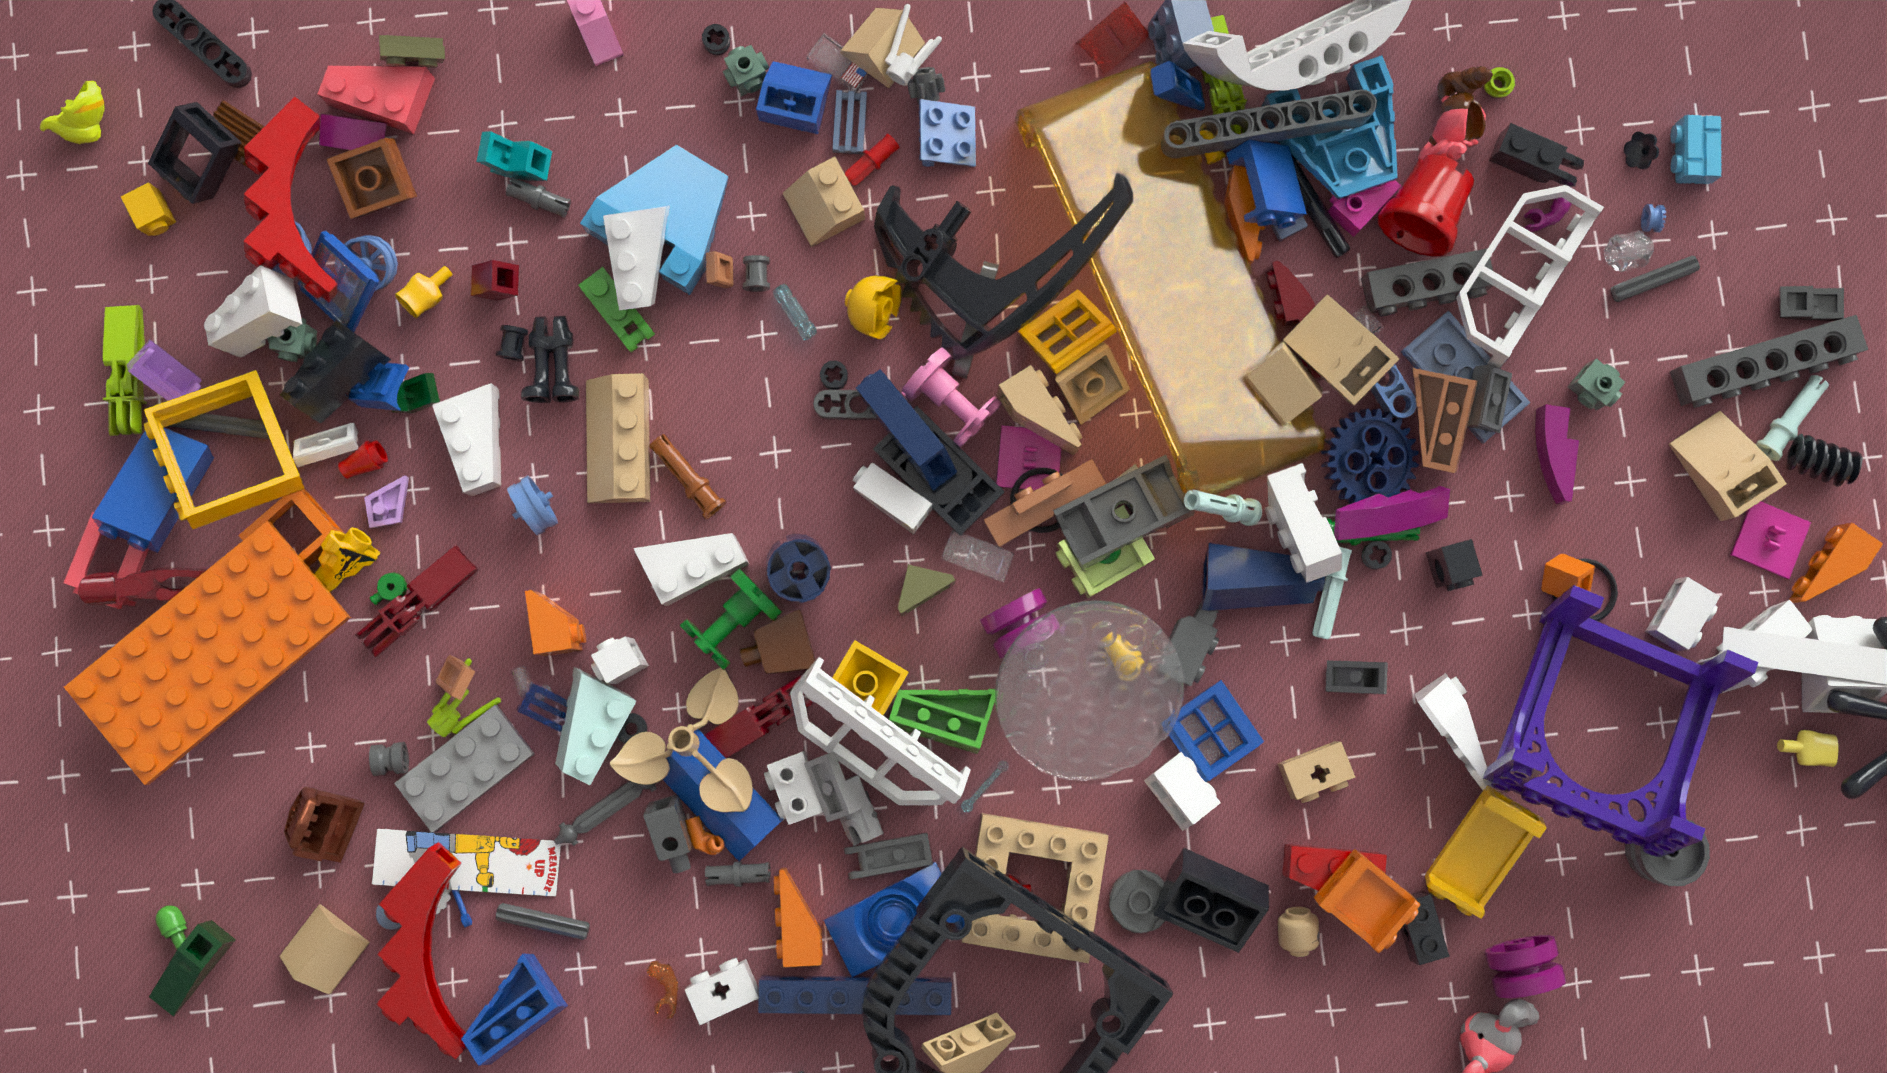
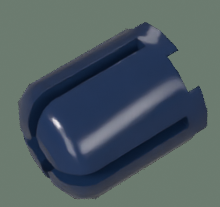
(788, 584)

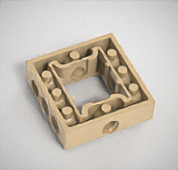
(1082, 847)

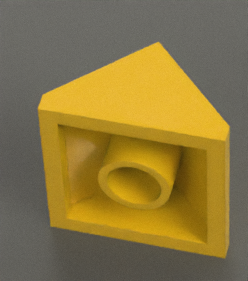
(870, 674)

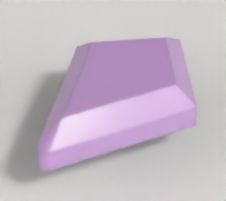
(387, 504)

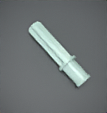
(1330, 599)

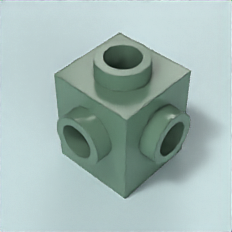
(748, 79)
(295, 346)
(1597, 385)

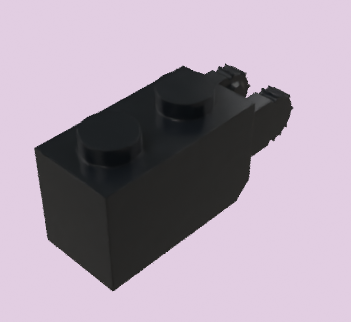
(1534, 156)

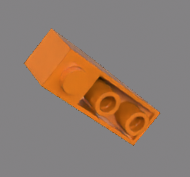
(1239, 202)
(1844, 555)
(800, 930)

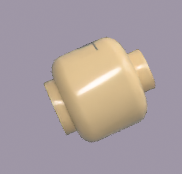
(1298, 931)

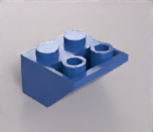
(793, 97)

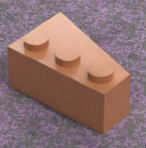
(1443, 417)

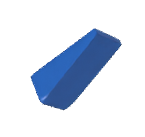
(1177, 86)

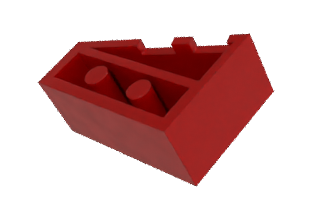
(1317, 864)

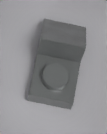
(1356, 677)

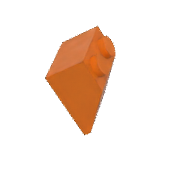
(552, 627)

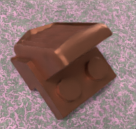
(321, 824)

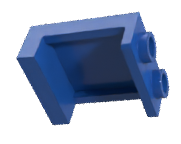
(1271, 181)

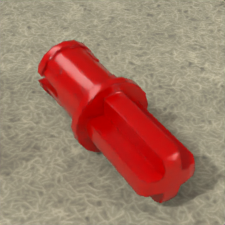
(871, 160)

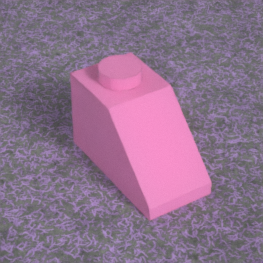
(596, 30)

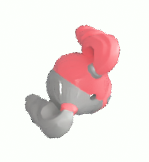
(1500, 1034)

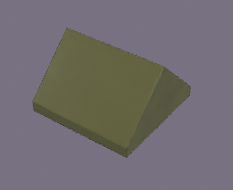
(921, 586)

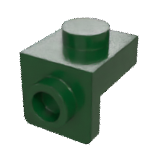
(417, 393)

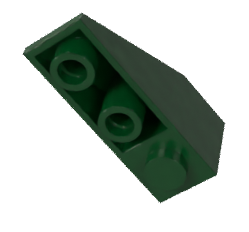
(191, 965)

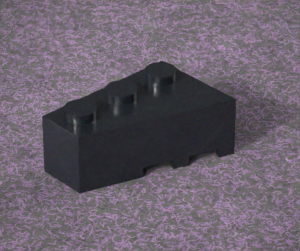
(331, 371)

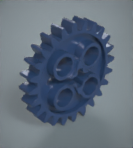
(1351, 441)

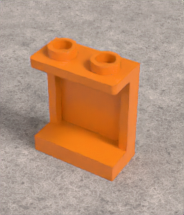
(1367, 901)

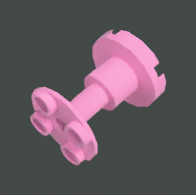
(942, 388)

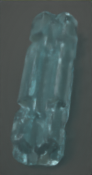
(794, 311)

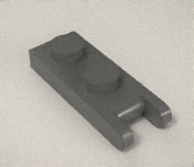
(891, 855)

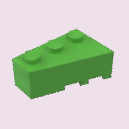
(945, 716)

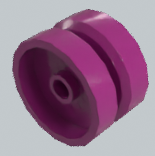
(1013, 617)
(1525, 966)

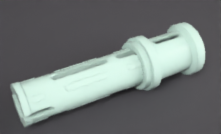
(1785, 428)
(1231, 508)

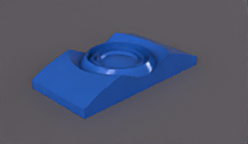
(875, 923)

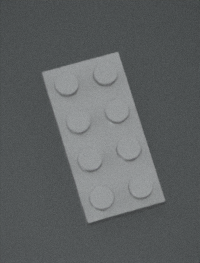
(464, 768)

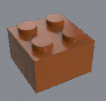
(371, 177)

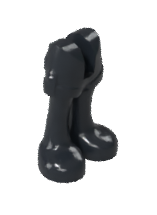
(543, 345)

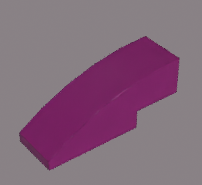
(1556, 452)

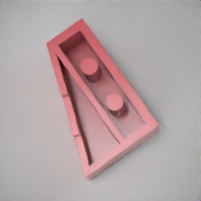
(379, 93)

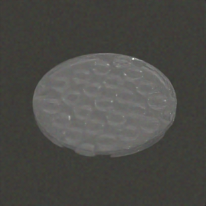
(1089, 690)

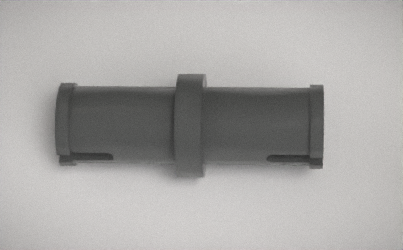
(538, 197)
(738, 874)

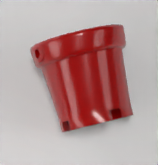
(1428, 207)

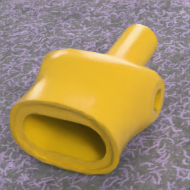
(422, 292)

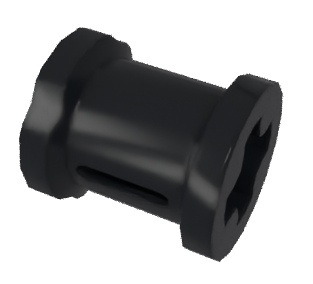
(512, 342)

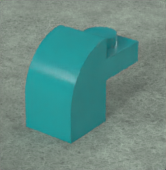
(514, 159)

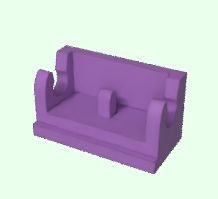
(162, 372)

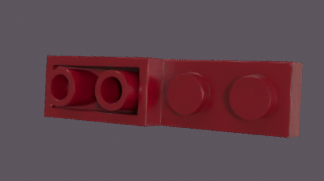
(1293, 300)

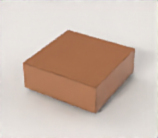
(719, 269)

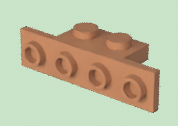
(1038, 505)

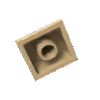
(824, 202)

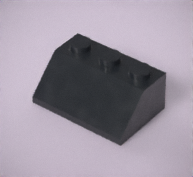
(1212, 900)

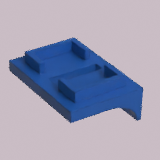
(381, 388)

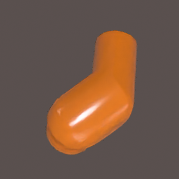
(703, 840)

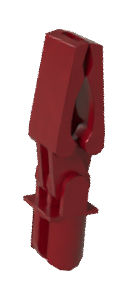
(107, 588)
(431, 590)
(750, 726)

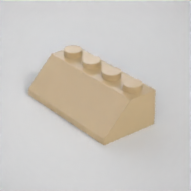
(618, 439)

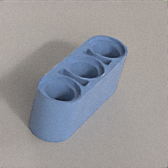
(1396, 387)

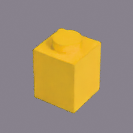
(148, 210)

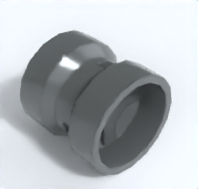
(391, 758)

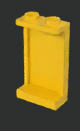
(1482, 851)

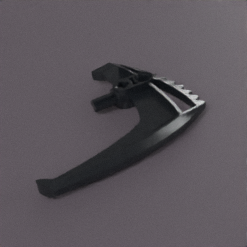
(978, 297)

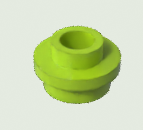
(1507, 80)

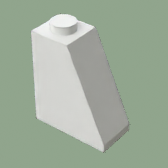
(892, 497)

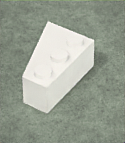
(1777, 619)

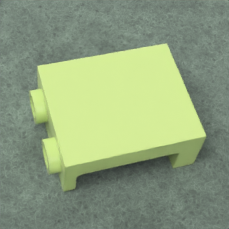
(1103, 575)

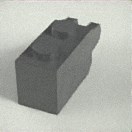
(1194, 639)

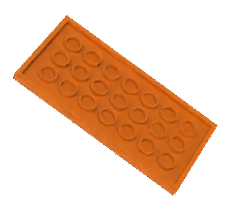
(207, 653)

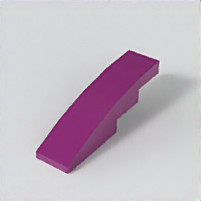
(1391, 514)

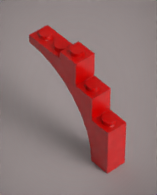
(276, 239)
(408, 952)

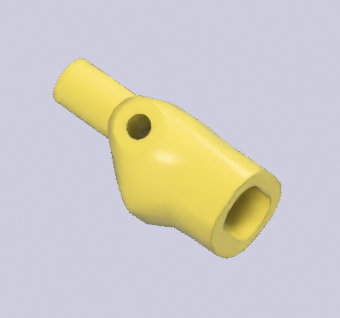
(1812, 748)

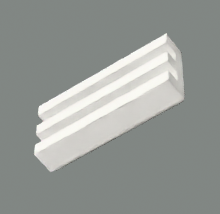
(325, 444)

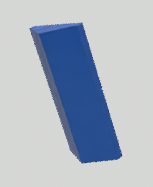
(738, 829)

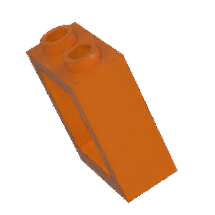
(313, 512)

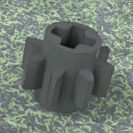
(926, 84)

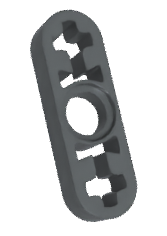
(834, 413)

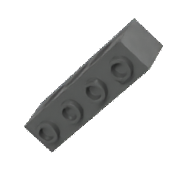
(1381, 298)

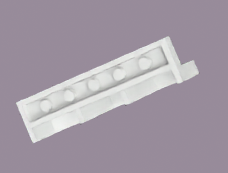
(1547, 275)
(879, 731)

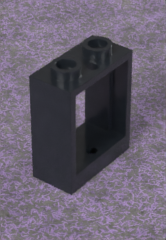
(208, 131)

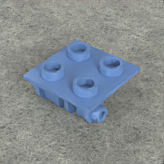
(946, 133)

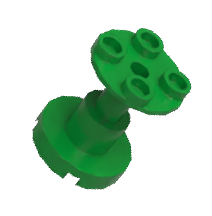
(740, 609)

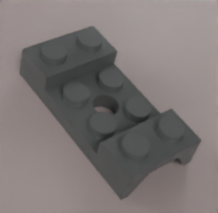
(1097, 531)

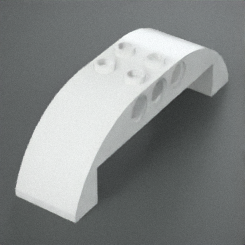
(1304, 53)

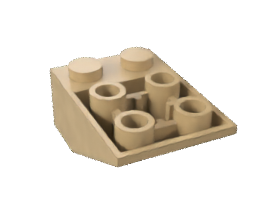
(1341, 350)
(1035, 409)
(1726, 466)

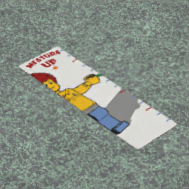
(486, 861)

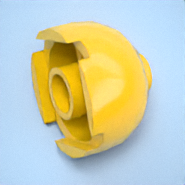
(871, 305)

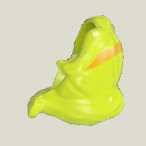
(80, 117)

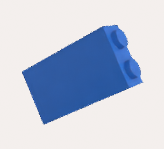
(138, 500)

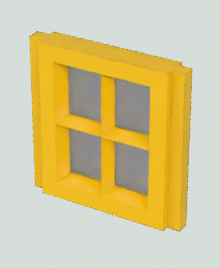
(1067, 331)

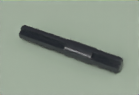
(1320, 215)

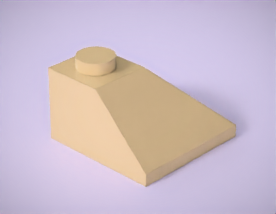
(1092, 382)

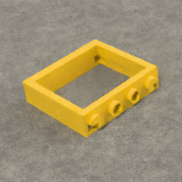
(200, 403)

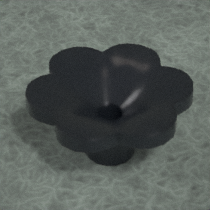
(1641, 150)

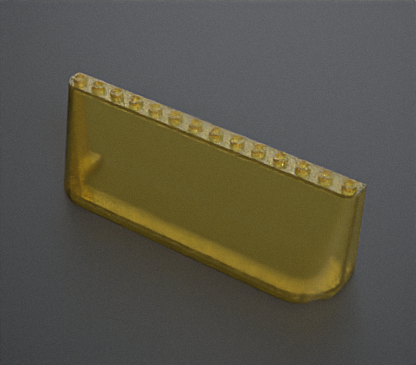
(1171, 280)

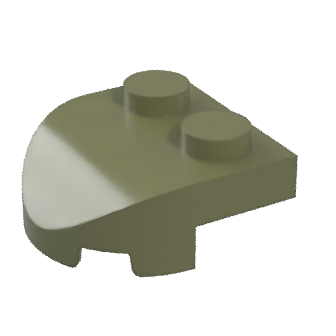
(403, 49)

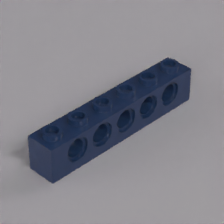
(846, 995)

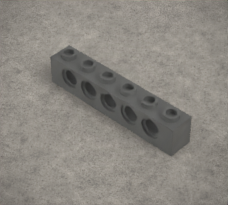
(1843, 336)

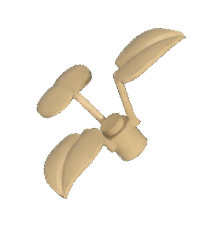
(644, 755)

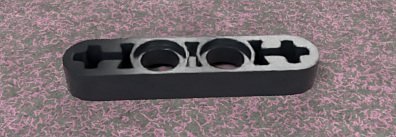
(202, 42)

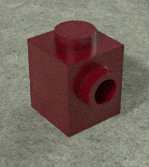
(494, 280)

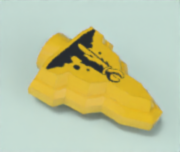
(344, 556)

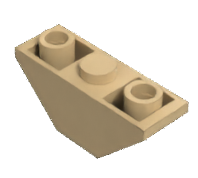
(971, 1046)

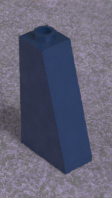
(907, 429)
(1252, 579)

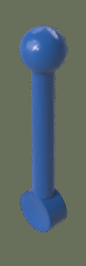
(465, 917)

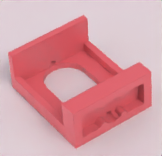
(131, 564)

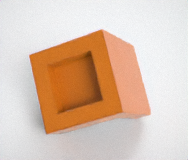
(1565, 572)

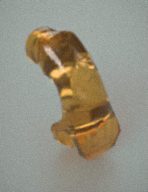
(666, 976)

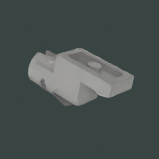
(843, 799)

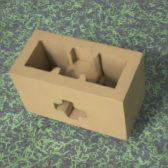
(1330, 758)

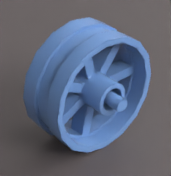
(373, 261)
(532, 505)

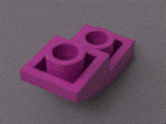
(349, 132)

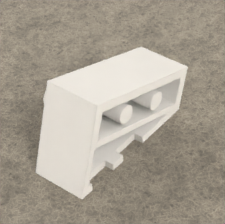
(635, 254)
(253, 313)
(472, 437)
(1301, 525)
(689, 565)

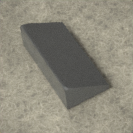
(1489, 398)

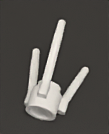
(904, 66)

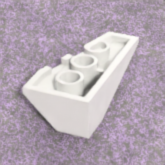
(1451, 716)

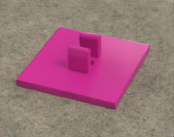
(1024, 451)
(1770, 539)

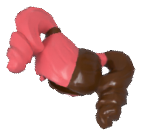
(1461, 116)

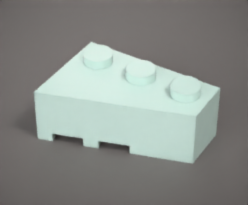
(591, 725)

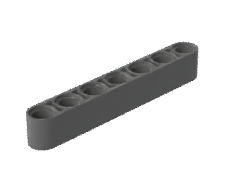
(1279, 114)

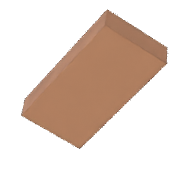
(455, 677)

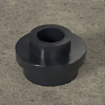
(641, 724)

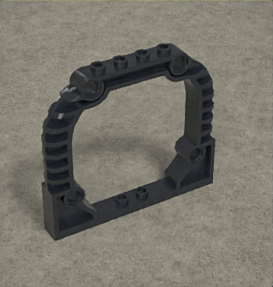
(979, 890)

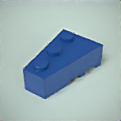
(516, 1011)

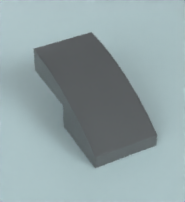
(1811, 303)

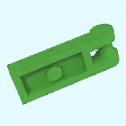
(602, 293)

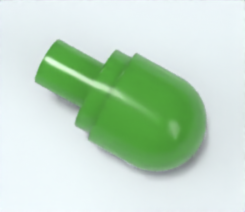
(171, 924)

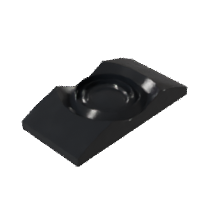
(961, 497)

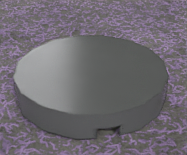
(1134, 900)

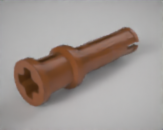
(696, 487)

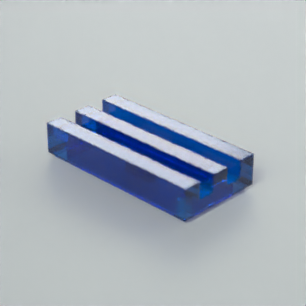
(529, 698)

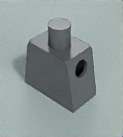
(664, 820)

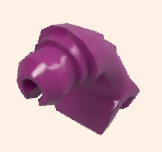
(1558, 210)

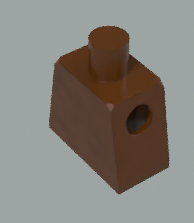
(781, 646)

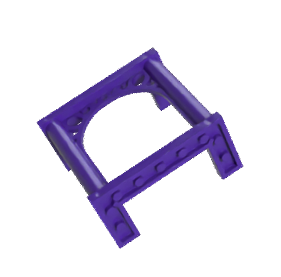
(1516, 770)

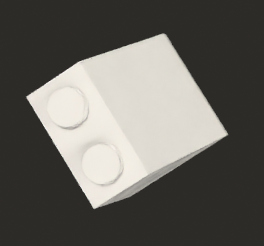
(1850, 631)

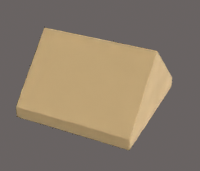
(874, 41)
(1284, 383)
(323, 951)

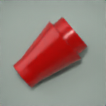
(366, 458)

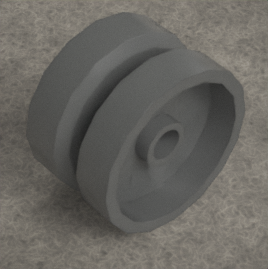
(1672, 869)

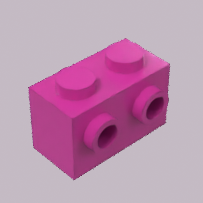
(1356, 210)

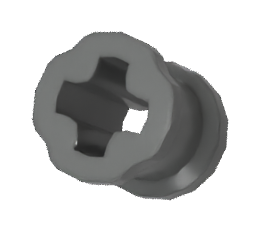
(756, 273)

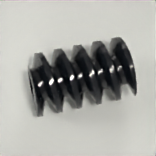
(1825, 459)

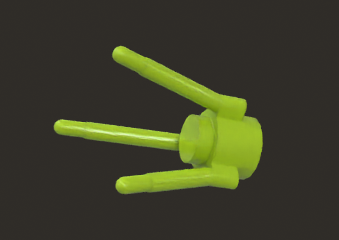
(446, 716)

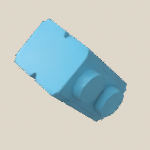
(1696, 149)

